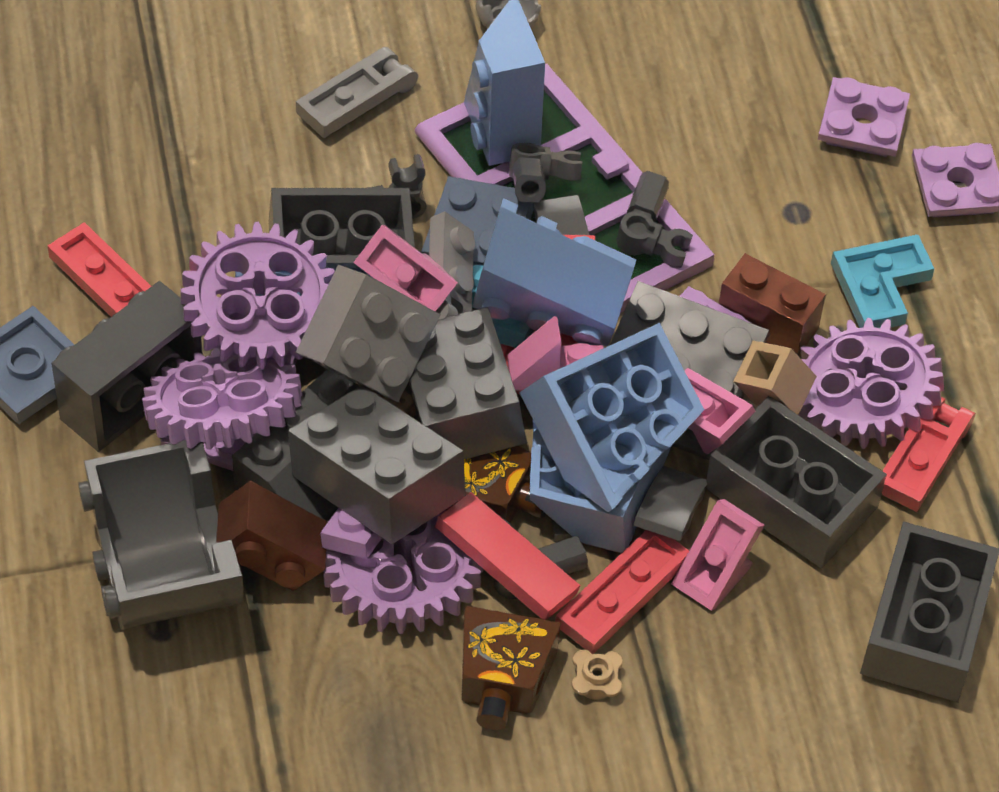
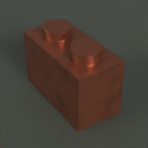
(773, 302)
(272, 535)

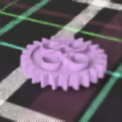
(256, 257)
(871, 382)
(220, 400)
(387, 589)

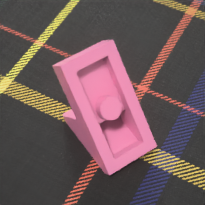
(405, 269)
(544, 354)
(721, 413)
(718, 555)

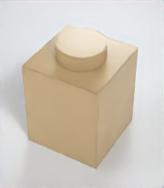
(775, 373)

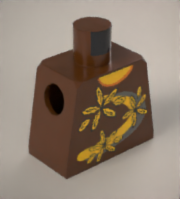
(502, 481)
(505, 662)

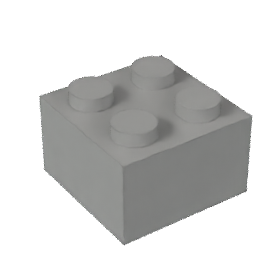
(368, 332)

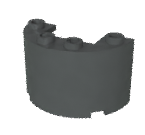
(159, 535)

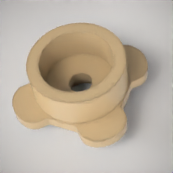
(595, 686)

